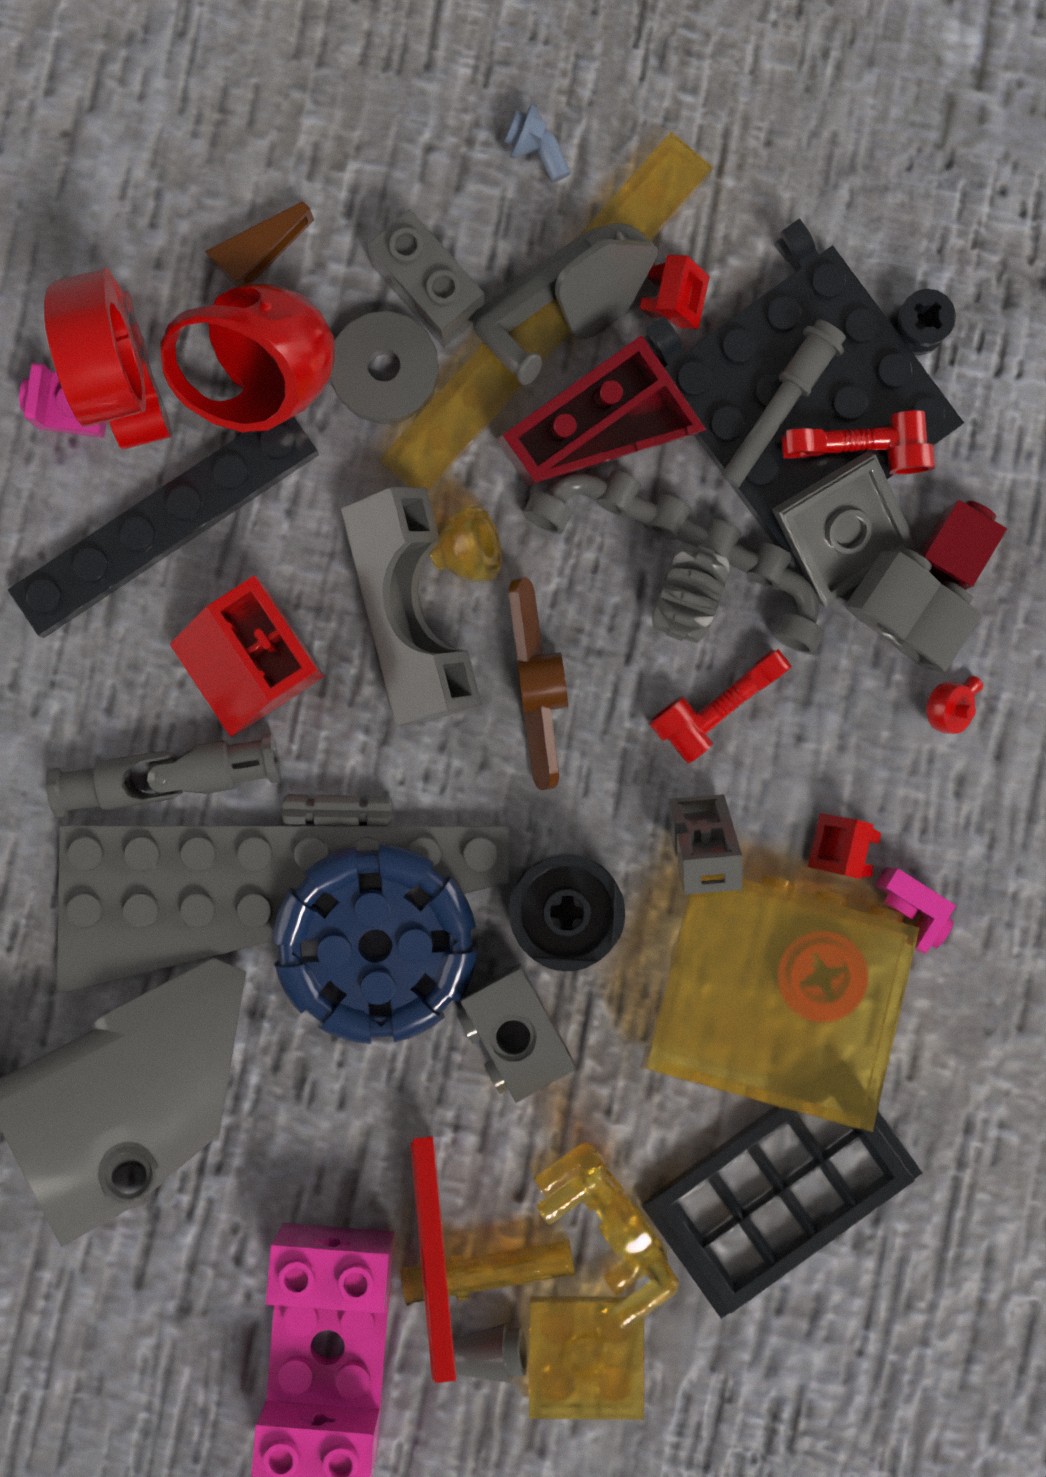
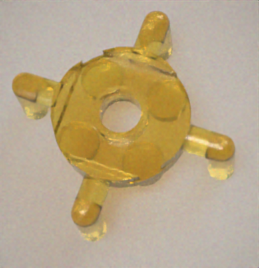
(586, 1178)

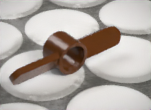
(540, 683)

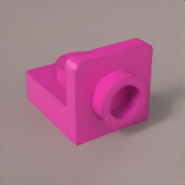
(47, 406)
(913, 897)

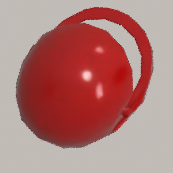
(268, 345)

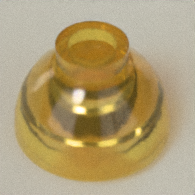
(469, 546)

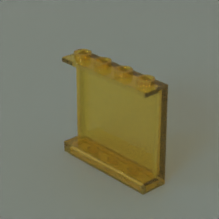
(784, 999)

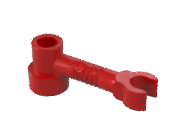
(903, 441)
(689, 729)

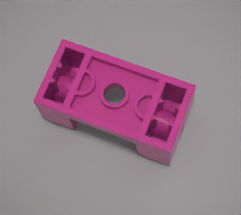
(317, 1408)

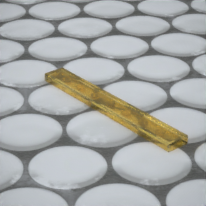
(483, 382)

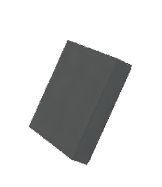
(843, 526)

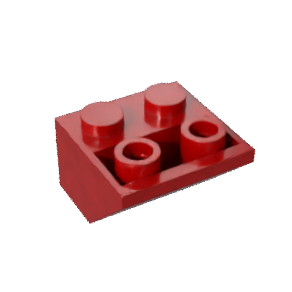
(245, 656)

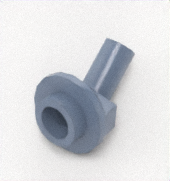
(529, 134)

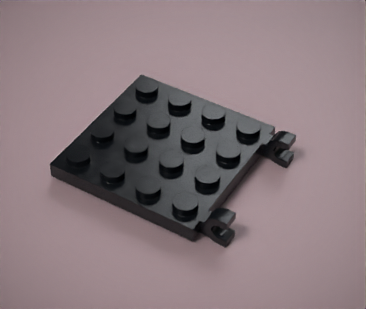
(738, 366)

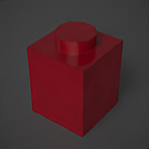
(962, 543)

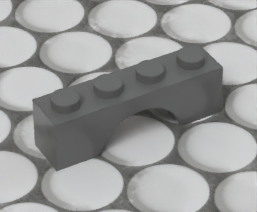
(389, 544)

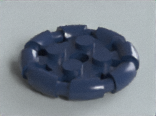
(368, 977)

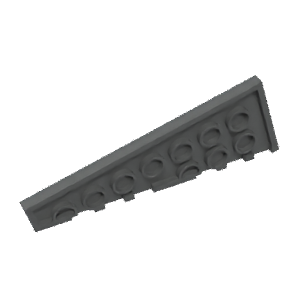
(194, 892)

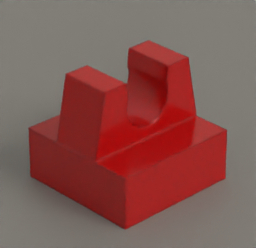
(680, 292)
(842, 846)

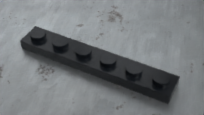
(160, 524)

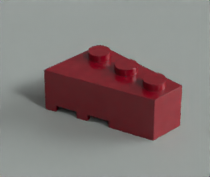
(603, 416)

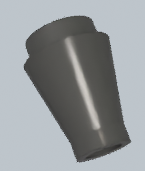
(492, 1354)

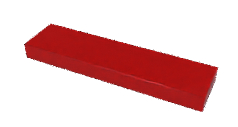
(433, 1260)

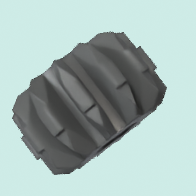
(690, 593)

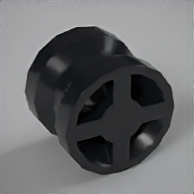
(915, 329)

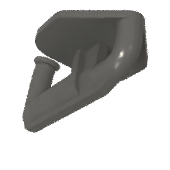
(589, 277)

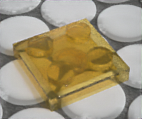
(584, 1360)

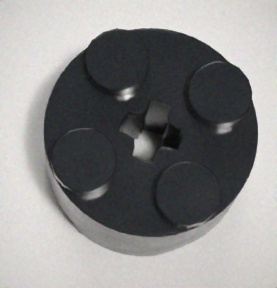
(588, 935)

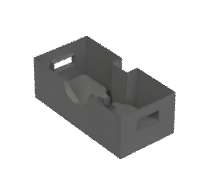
(707, 832)

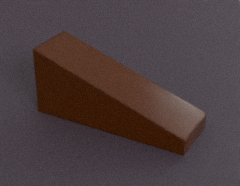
(255, 249)

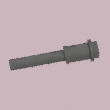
(797, 379)

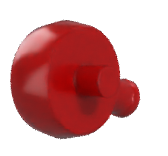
(953, 705)

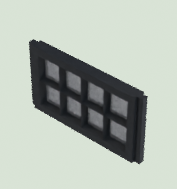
(775, 1199)

